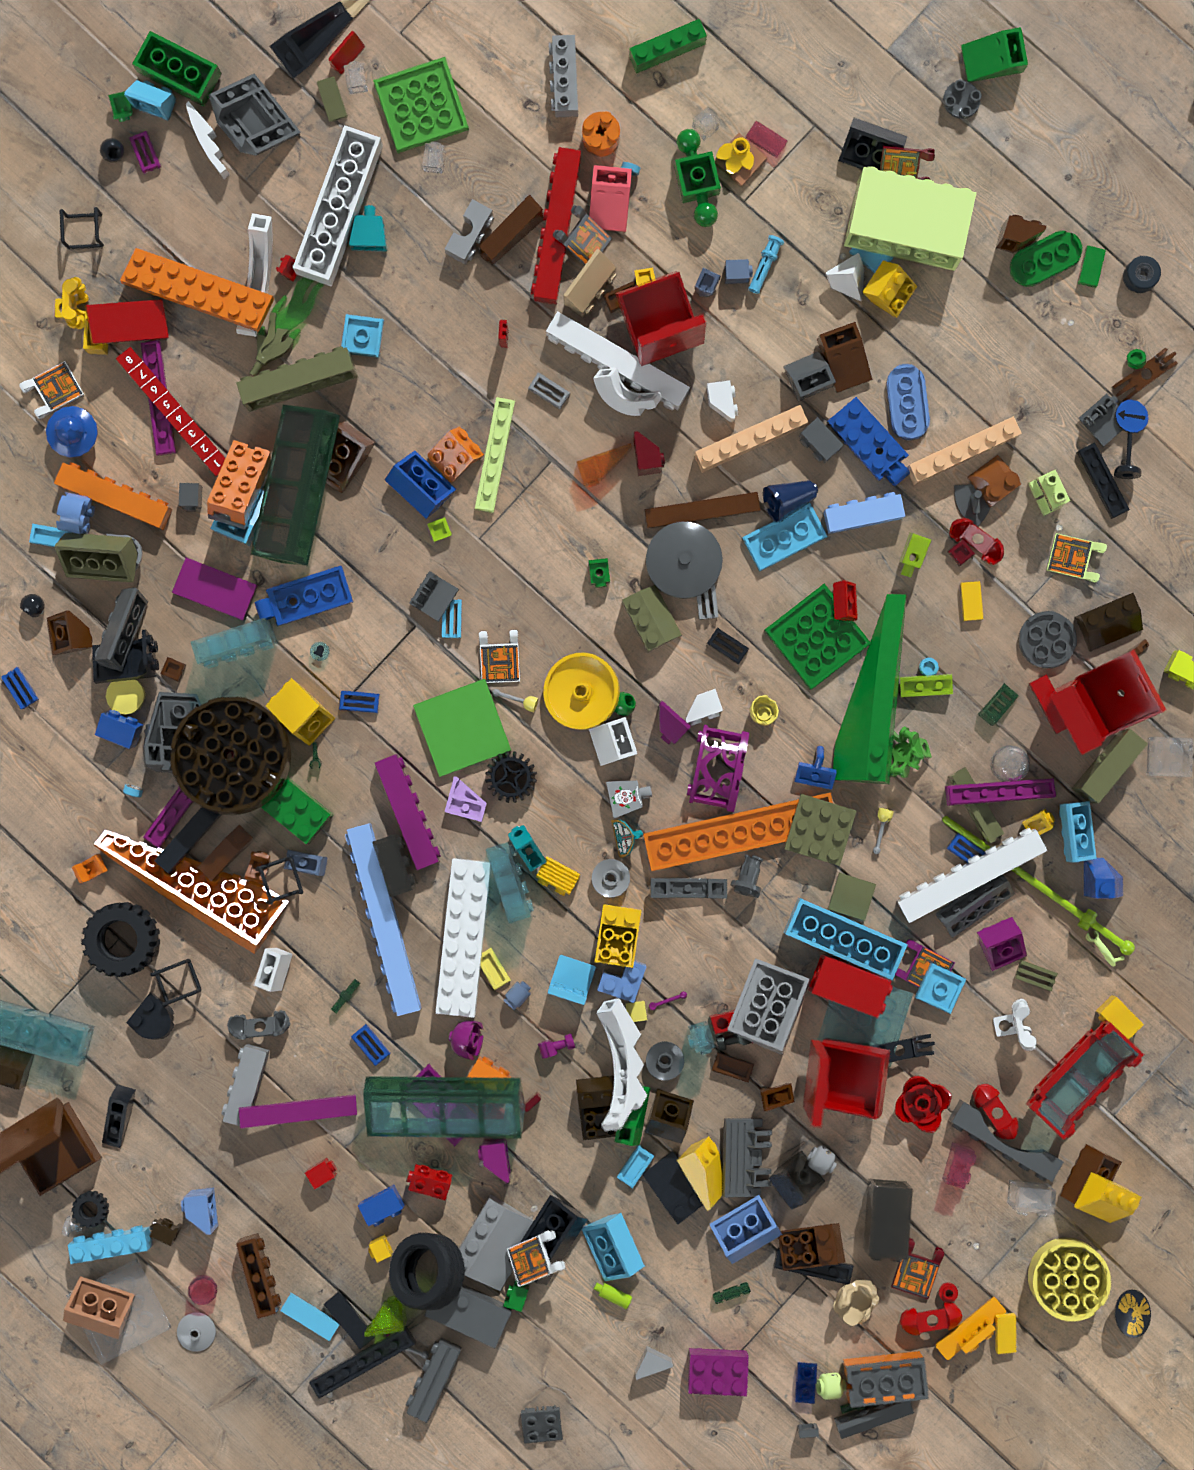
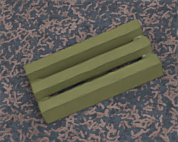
(1051, 980)

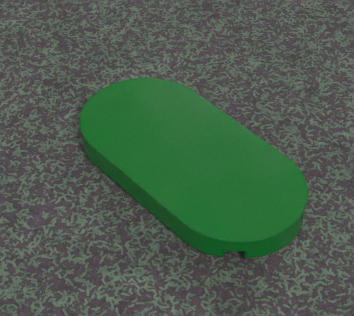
(1045, 258)

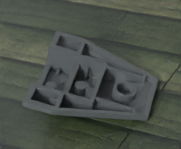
(166, 717)

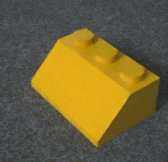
(1107, 1199)

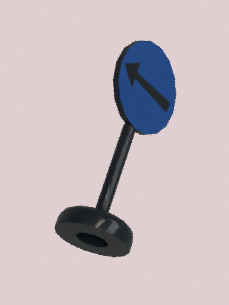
(1131, 418)

